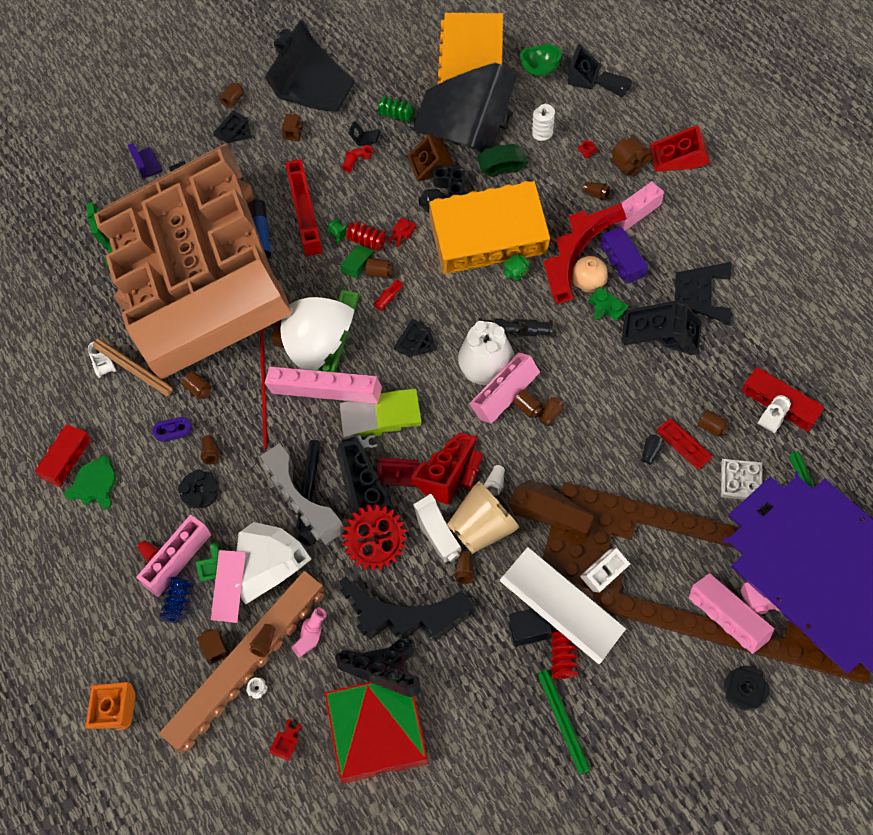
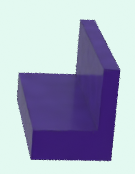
(144, 161)

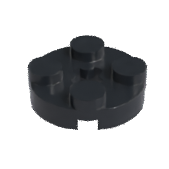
(197, 479)
(756, 682)

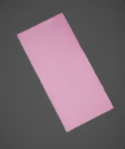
(226, 595)

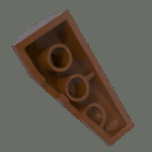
(548, 506)

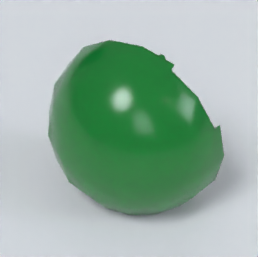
(541, 59)

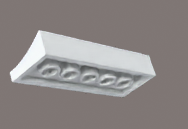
(563, 605)

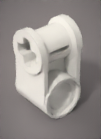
(100, 362)
(774, 414)

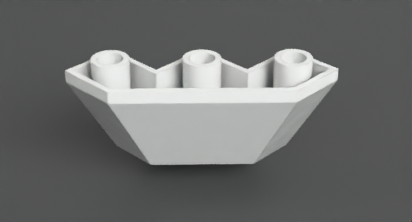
(268, 558)

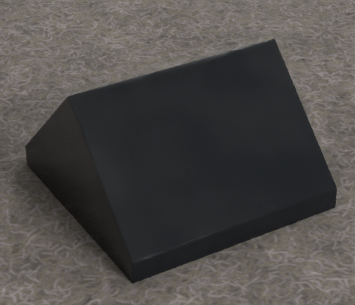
(583, 69)

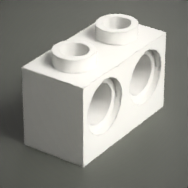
(605, 570)

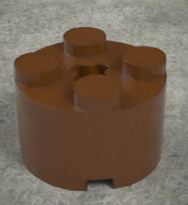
(630, 155)

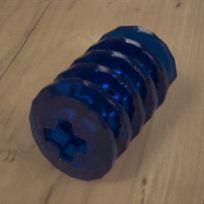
(175, 599)

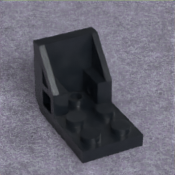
(669, 322)

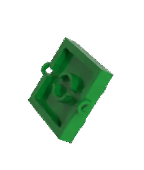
(101, 237)

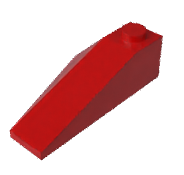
(445, 469)

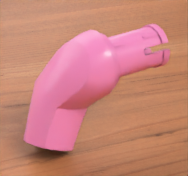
(310, 633)

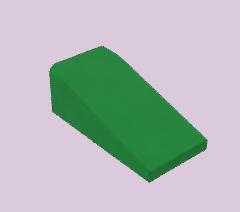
(356, 261)

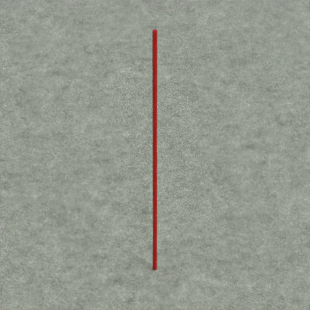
(263, 389)

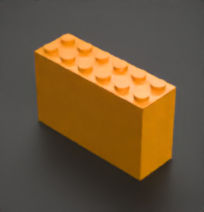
(469, 42)
(488, 226)

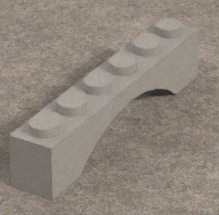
(322, 519)

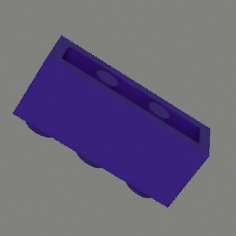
(623, 255)

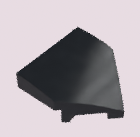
(233, 128)
(415, 340)

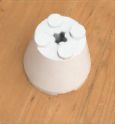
(484, 352)

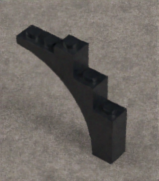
(435, 618)

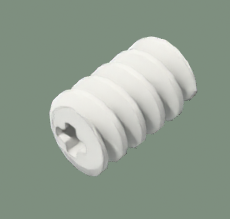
(543, 122)

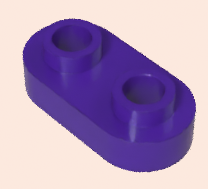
(172, 429)

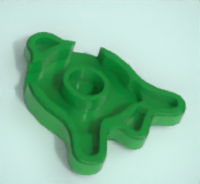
(93, 482)

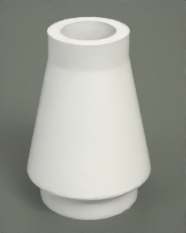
(495, 480)

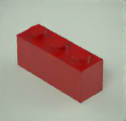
(62, 455)

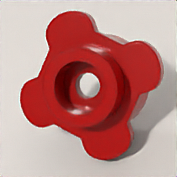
(587, 145)

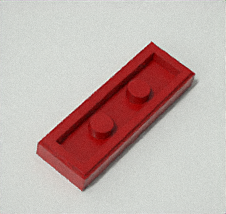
(684, 444)

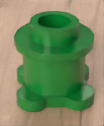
(337, 230)

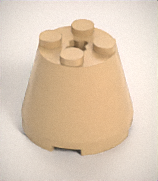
(481, 520)

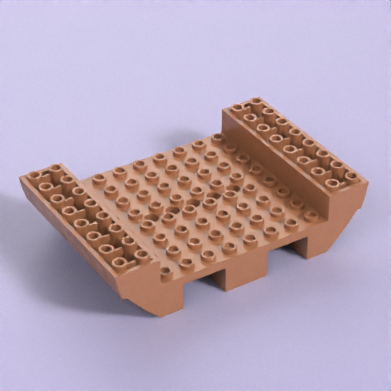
(200, 308)

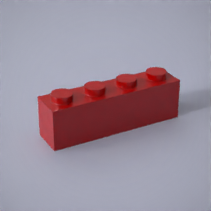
(765, 387)

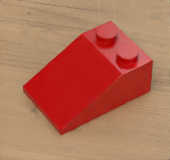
(680, 151)

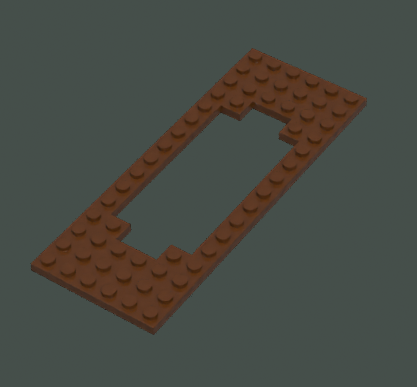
(614, 515)

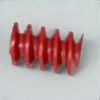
(365, 236)
(563, 657)

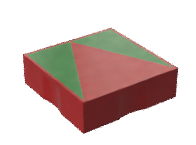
(374, 731)

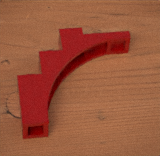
(570, 246)

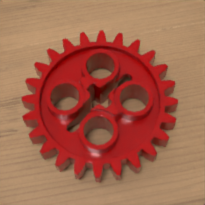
(371, 519)

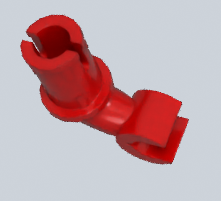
(353, 155)

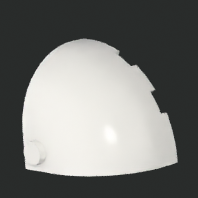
(314, 330)

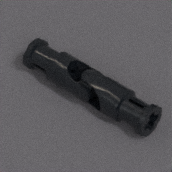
(534, 326)

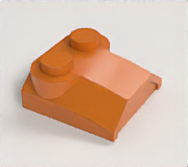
(110, 706)

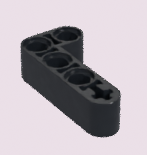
(449, 178)

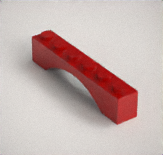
(303, 208)

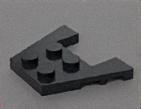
(695, 289)

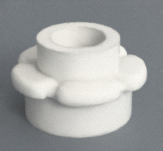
(260, 682)

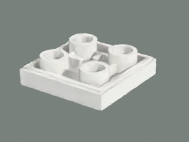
(739, 478)

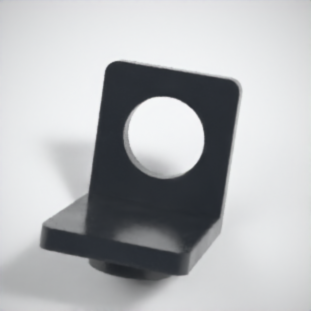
(363, 138)

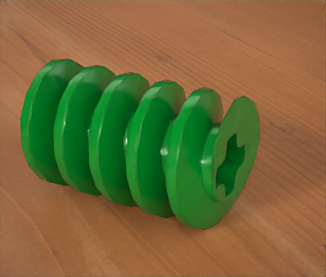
(396, 110)

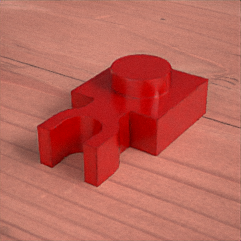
(402, 229)
(285, 743)

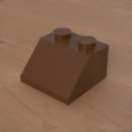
(428, 155)

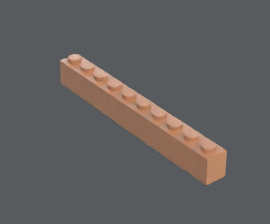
(240, 665)

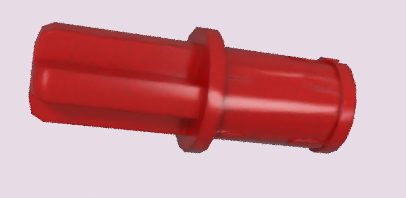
(388, 295)
(471, 470)

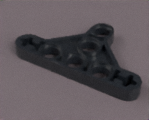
(375, 661)

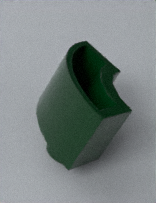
(502, 159)

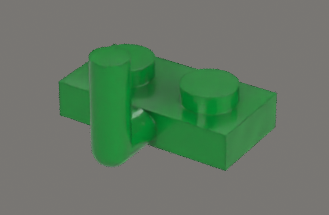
(607, 304)
(208, 567)

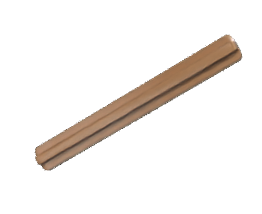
(132, 367)

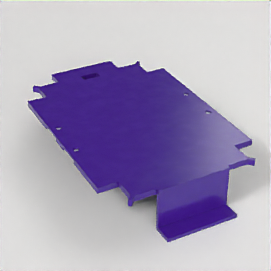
(815, 560)

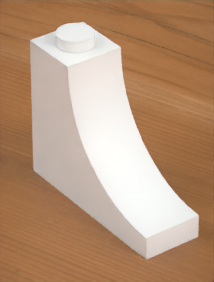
(436, 529)

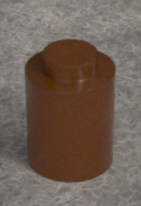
(231, 95)
(378, 268)
(196, 385)
(528, 404)
(713, 423)

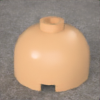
(589, 274)

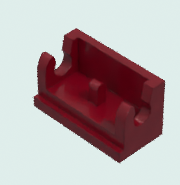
(396, 471)

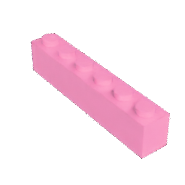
(323, 385)

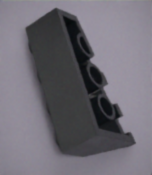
(360, 479)

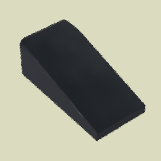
(614, 83)

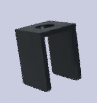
(528, 627)

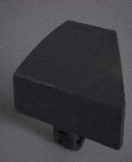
(306, 73)
(468, 107)

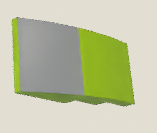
(391, 413)

